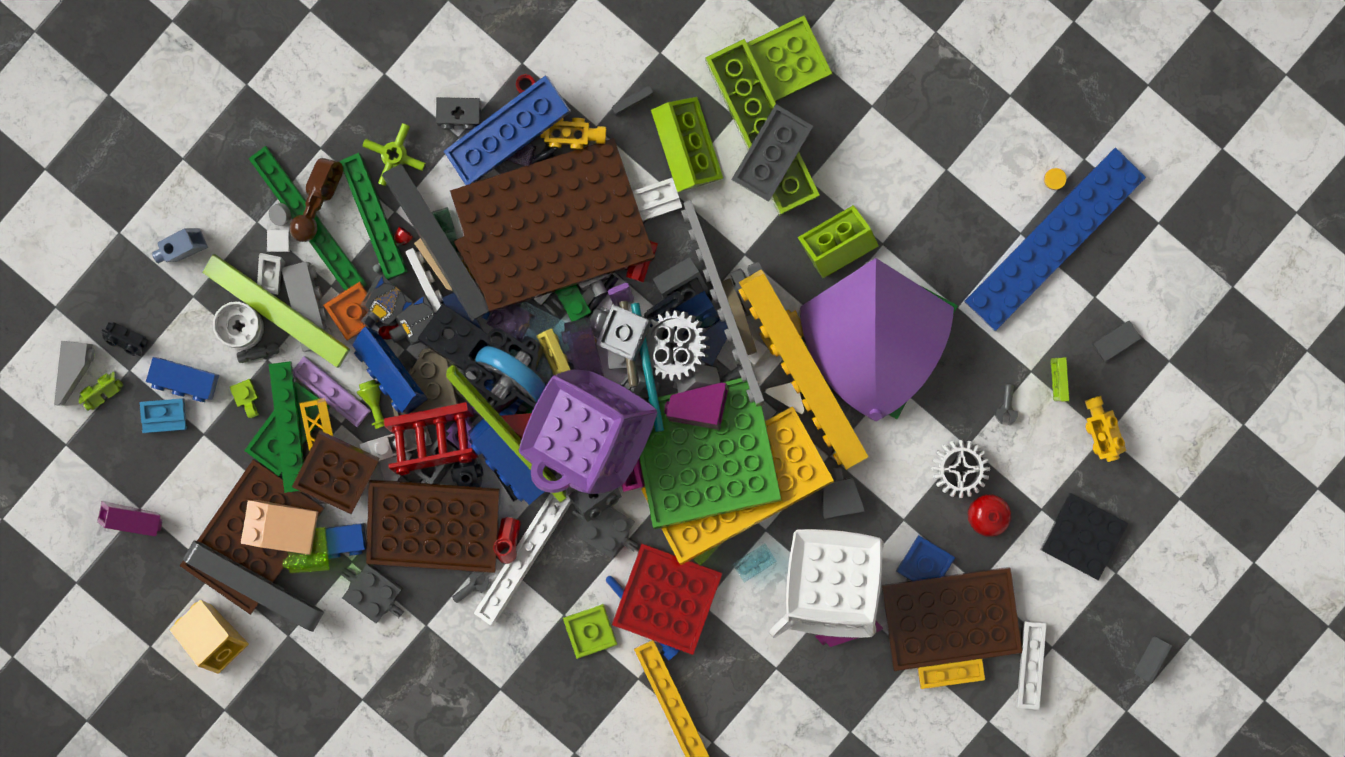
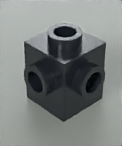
(467, 474)

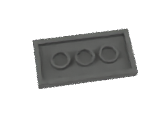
(772, 153)

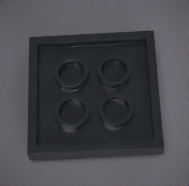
(1084, 536)

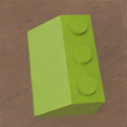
(838, 241)

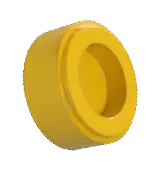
(1055, 178)

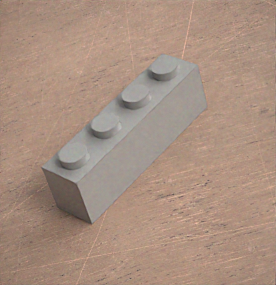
(305, 295)

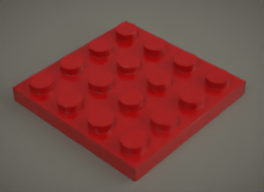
(667, 599)

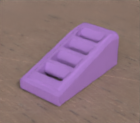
(620, 293)

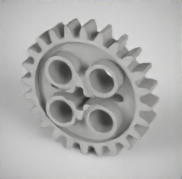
(693, 345)

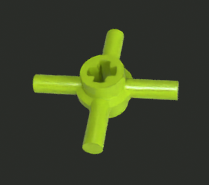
(392, 146)

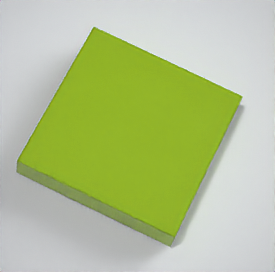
(1059, 379)
(590, 631)

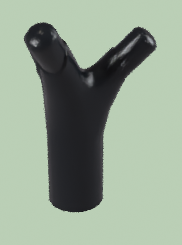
(545, 154)

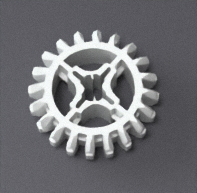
(960, 458)

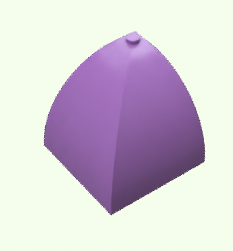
(876, 337)

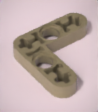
(739, 316)

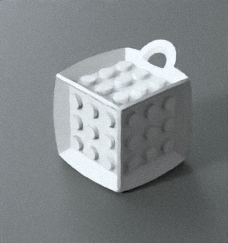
(832, 584)

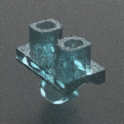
(754, 562)

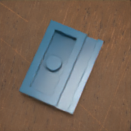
(163, 415)

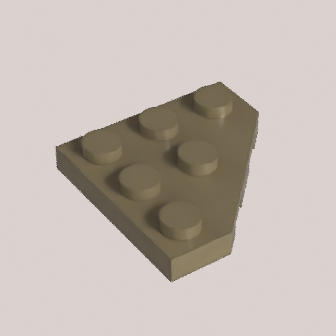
(430, 376)

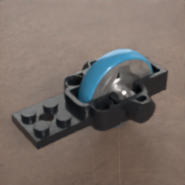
(492, 363)

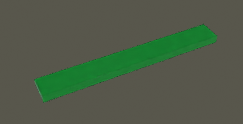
(289, 195)

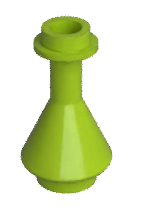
(370, 393)

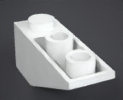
(386, 446)

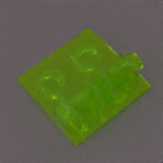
(316, 561)

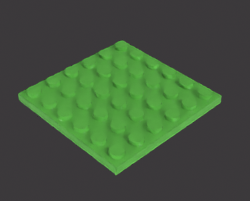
(710, 471)

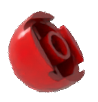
(989, 515)

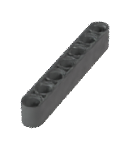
(253, 585)

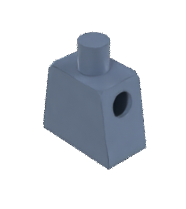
(180, 245)

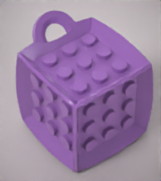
(586, 433)

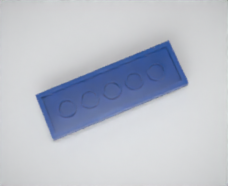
(507, 131)

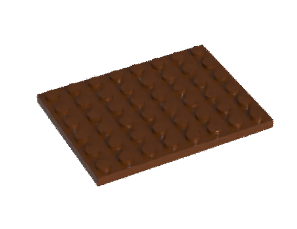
(552, 225)

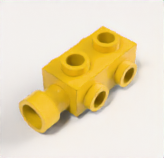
(567, 134)
(1104, 430)

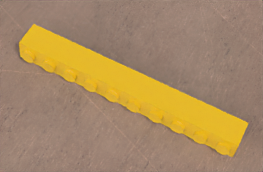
(803, 369)

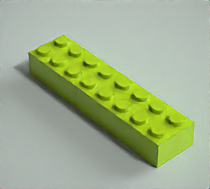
(750, 106)

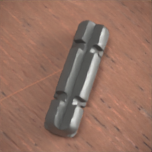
(257, 352)

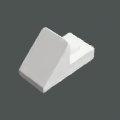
(270, 272)

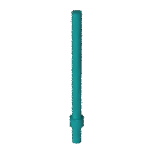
(649, 378)

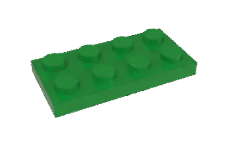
(265, 445)

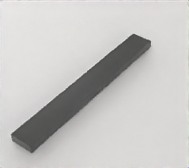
(436, 242)

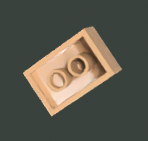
(279, 527)

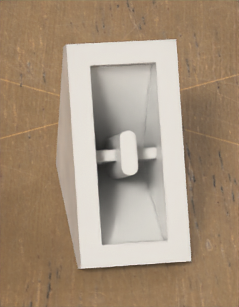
(787, 395)

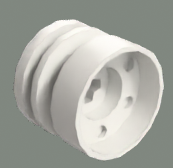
(228, 319)

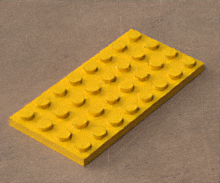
(798, 473)

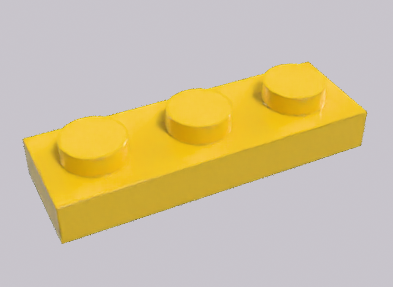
(951, 673)

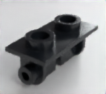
(116, 336)

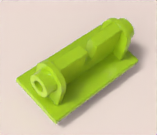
(92, 395)

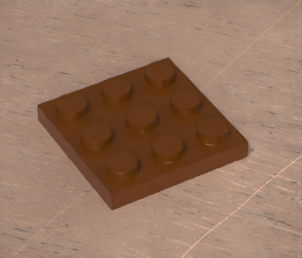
(335, 472)

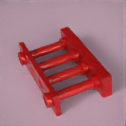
(418, 422)

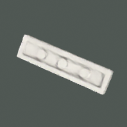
(1031, 665)

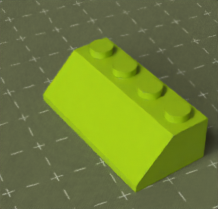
(687, 143)

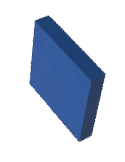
(924, 561)

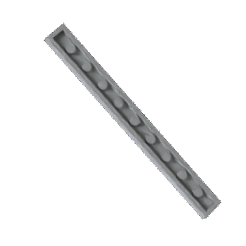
(725, 313)

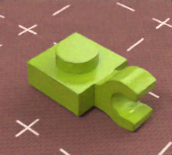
(245, 394)

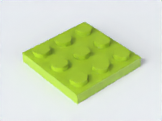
(789, 58)

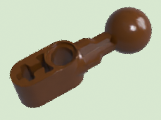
(319, 188)

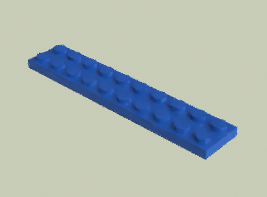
(1054, 239)

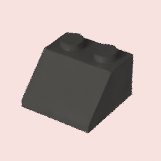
(682, 278)

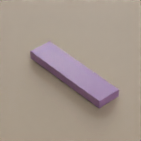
(333, 392)

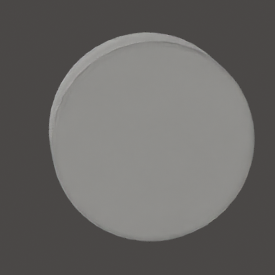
(279, 214)

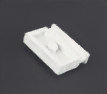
(657, 199)

